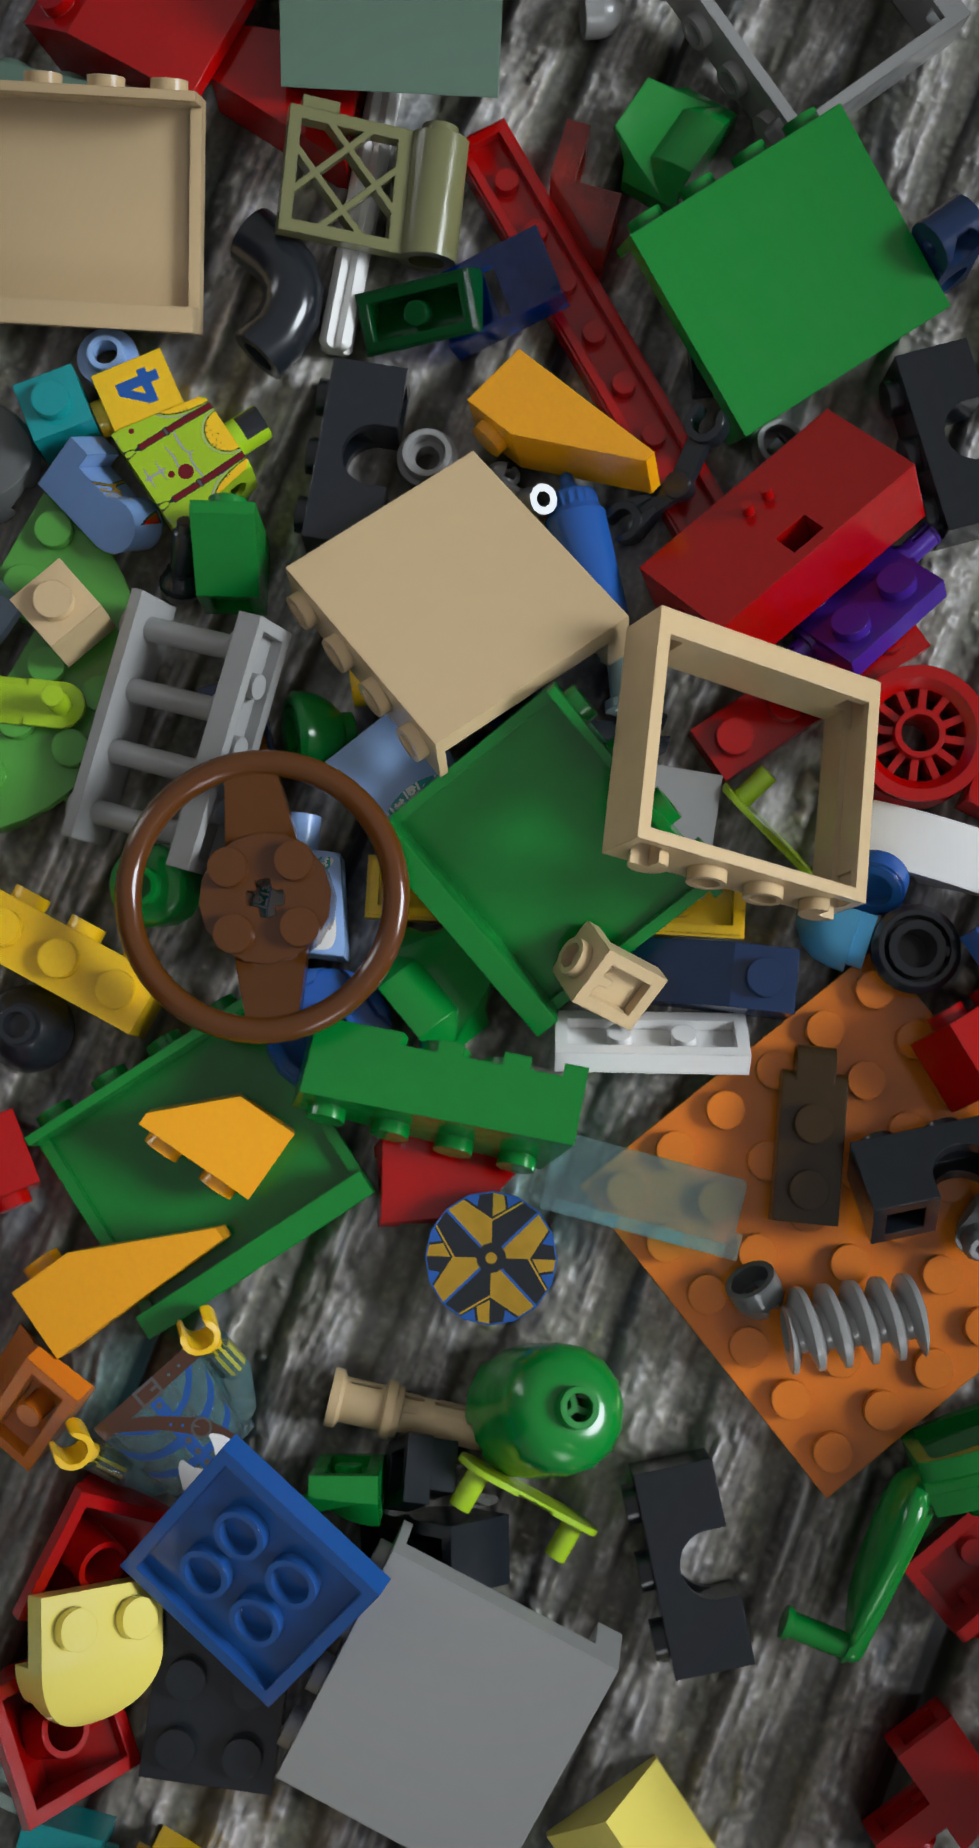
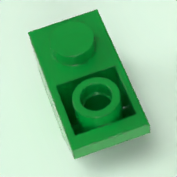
(229, 555)

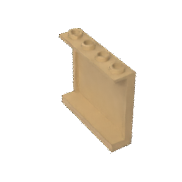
(102, 204)
(452, 607)

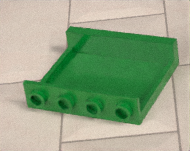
(785, 269)
(516, 856)
(138, 1193)

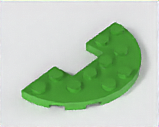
(40, 762)

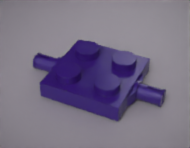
(873, 607)

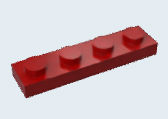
(757, 727)

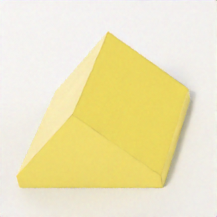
(634, 1813)

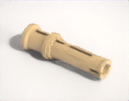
(394, 1411)

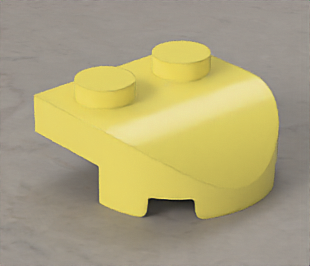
(90, 1650)

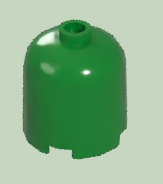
(525, 1408)

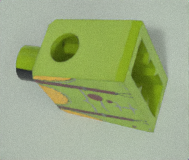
(192, 454)

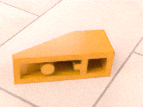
(555, 429)
(93, 1286)

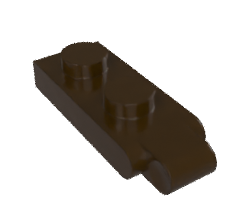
(809, 1139)

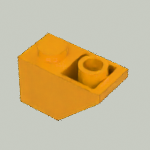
(224, 1136)

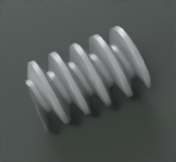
(853, 1321)

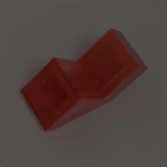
(586, 209)

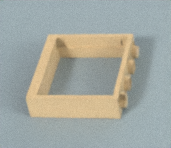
(776, 674)

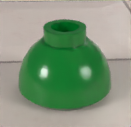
(315, 726)

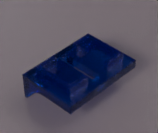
(527, 284)

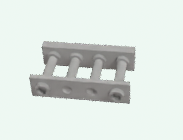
(233, 717)

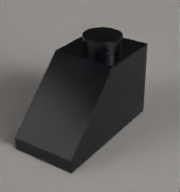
(466, 1542)

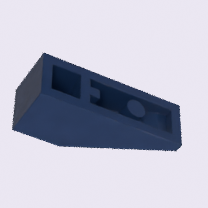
(725, 976)

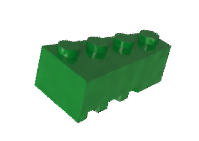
(441, 1095)

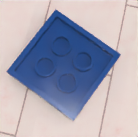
(254, 1571)

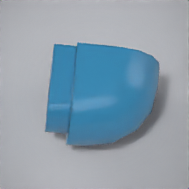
(838, 940)

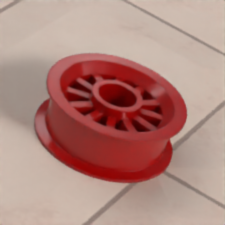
(962, 707)

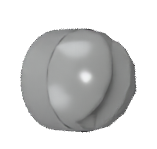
(599, 18)

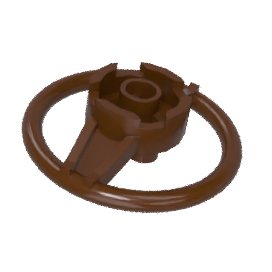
(261, 852)

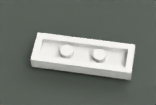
(655, 1044)

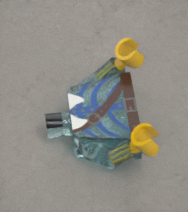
(173, 1420)

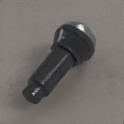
(178, 578)

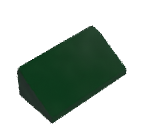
(421, 311)

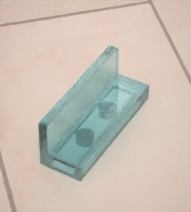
(646, 1196)

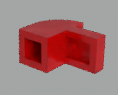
(943, 1786)

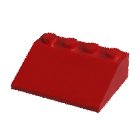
(139, 37)

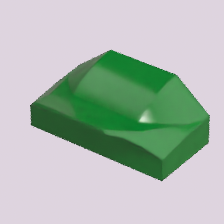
(669, 141)
(437, 988)
(349, 1486)

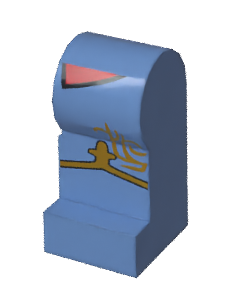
(99, 499)

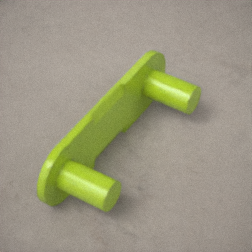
(40, 703)
(743, 799)
(480, 1473)

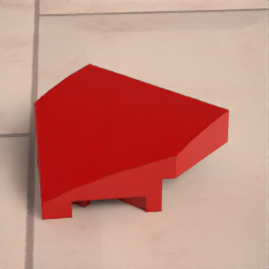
(422, 1183)

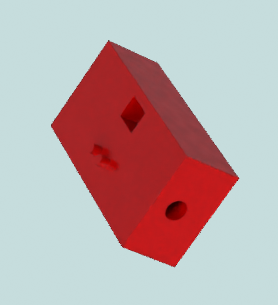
(789, 532)

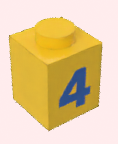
(133, 392)

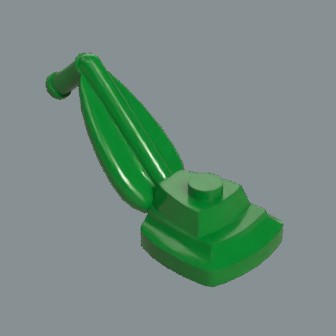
(940, 1482)

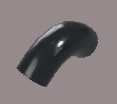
(290, 289)

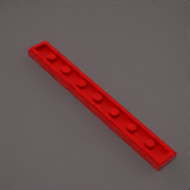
(591, 326)

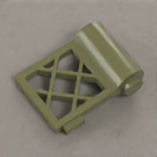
(423, 195)

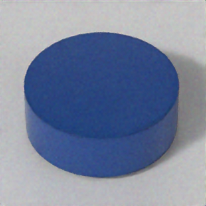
(885, 884)

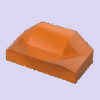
(35, 1398)

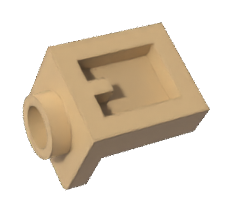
(607, 977)

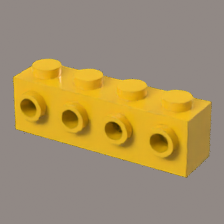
(72, 962)

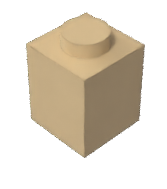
(63, 612)

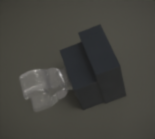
(423, 1470)

